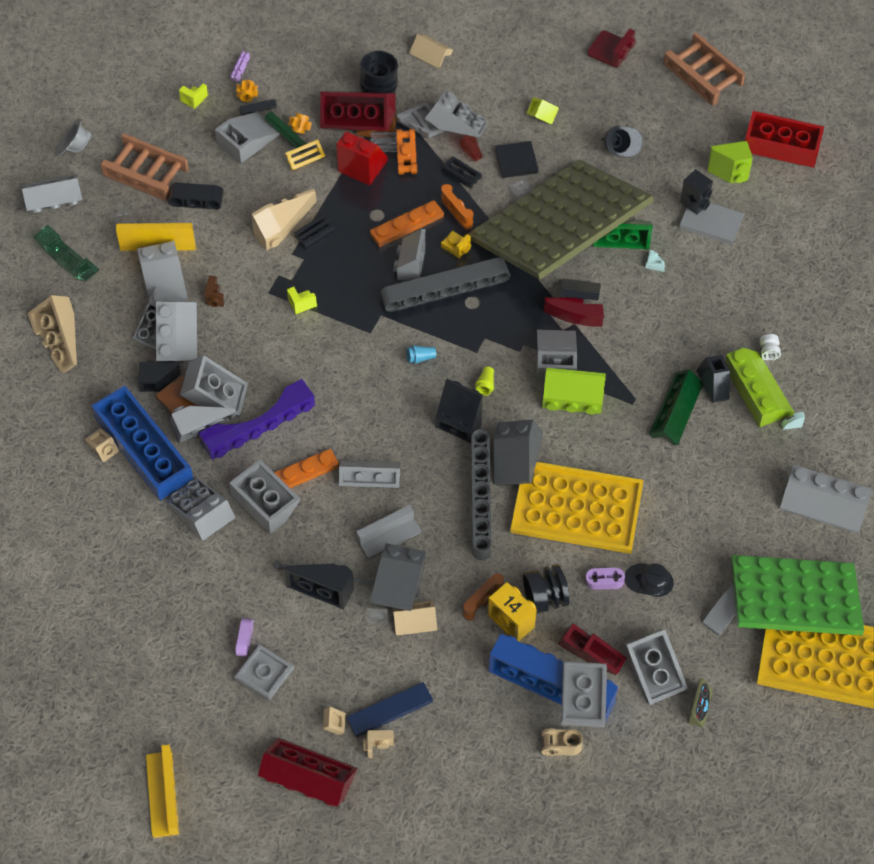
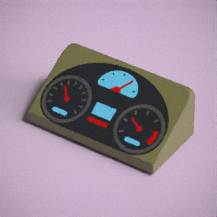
(700, 704)

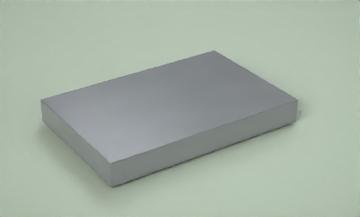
(714, 223)
(584, 694)

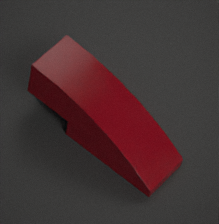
(575, 311)
(591, 649)

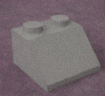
(411, 256)

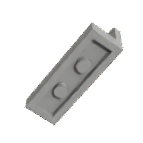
(369, 474)
(390, 529)

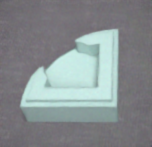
(654, 261)
(794, 422)

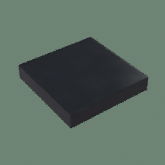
(516, 159)
(580, 289)

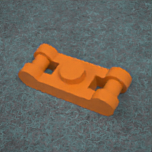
(406, 151)
(456, 207)

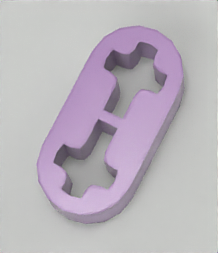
(605, 578)
(244, 637)

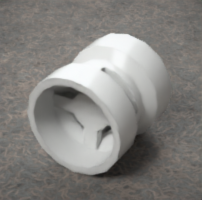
(769, 345)

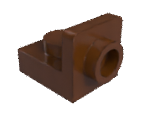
(212, 293)

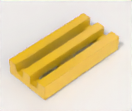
(291, 160)

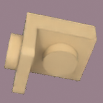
(102, 444)
(380, 738)

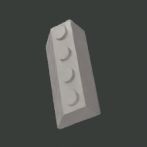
(826, 499)

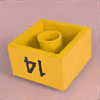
(512, 611)

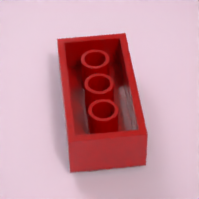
(784, 139)

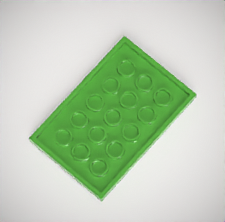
(796, 595)

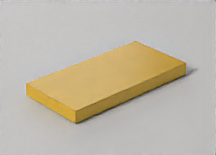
(139, 235)

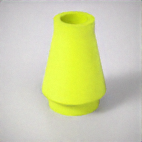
(485, 382)

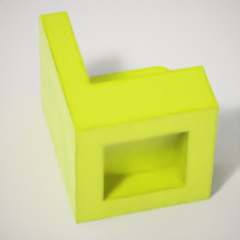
(193, 96)
(542, 110)
(301, 301)

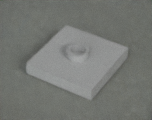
(264, 672)

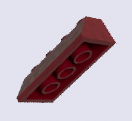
(357, 110)
(307, 772)

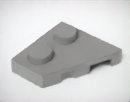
(415, 119)

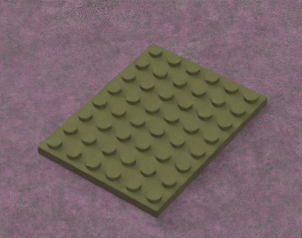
(560, 218)

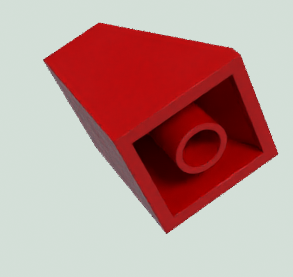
(359, 158)

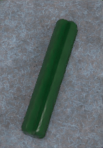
(284, 130)

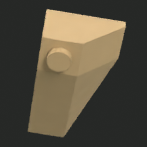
(275, 222)
(56, 325)

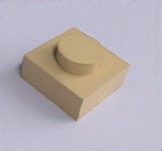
(334, 720)

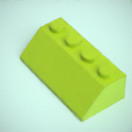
(757, 387)

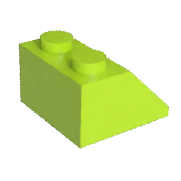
(730, 161)

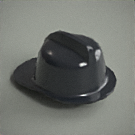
(623, 141)
(649, 579)

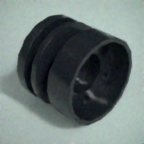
(378, 72)
(550, 587)

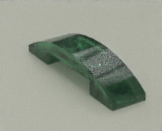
(64, 255)

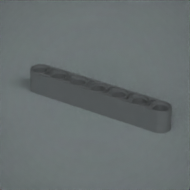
(444, 284)
(481, 502)

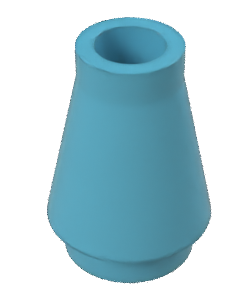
(418, 354)

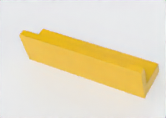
(162, 793)

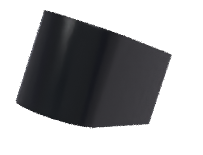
(196, 196)

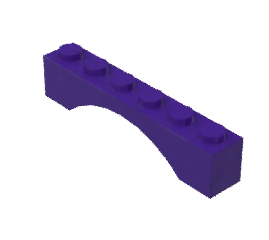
(222, 438)

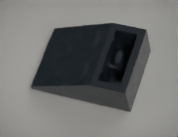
(459, 410)

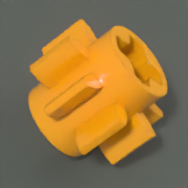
(247, 90)
(300, 123)

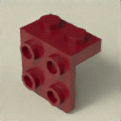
(612, 48)

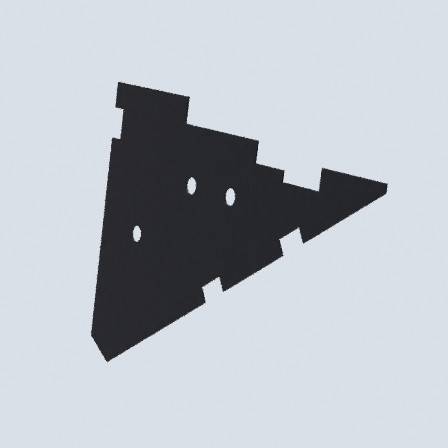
(350, 269)

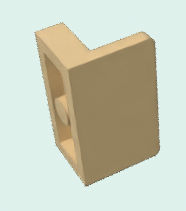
(430, 50)
(418, 620)

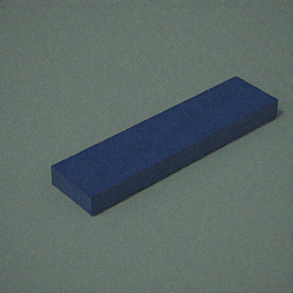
(389, 709)

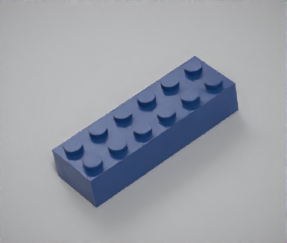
(142, 442)
(535, 670)

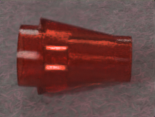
(471, 147)

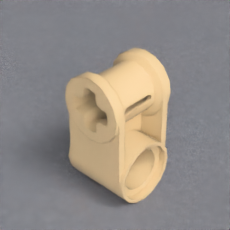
(560, 742)

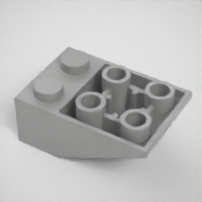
(455, 116)
(245, 135)
(146, 329)
(555, 350)
(201, 508)

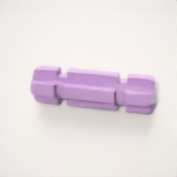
(239, 66)

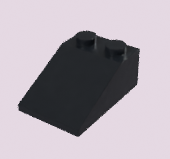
(322, 581)

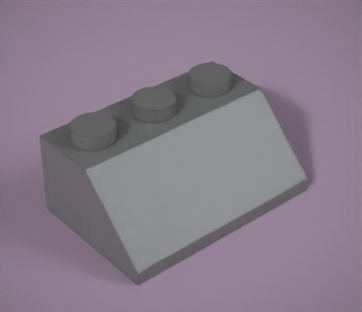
(52, 193)
(176, 331)
(264, 496)

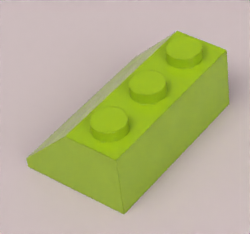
(573, 391)

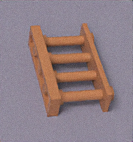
(698, 82)
(144, 182)

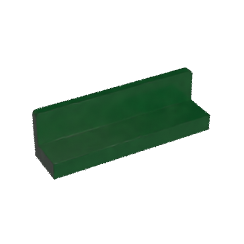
(677, 406)

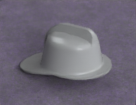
(74, 140)

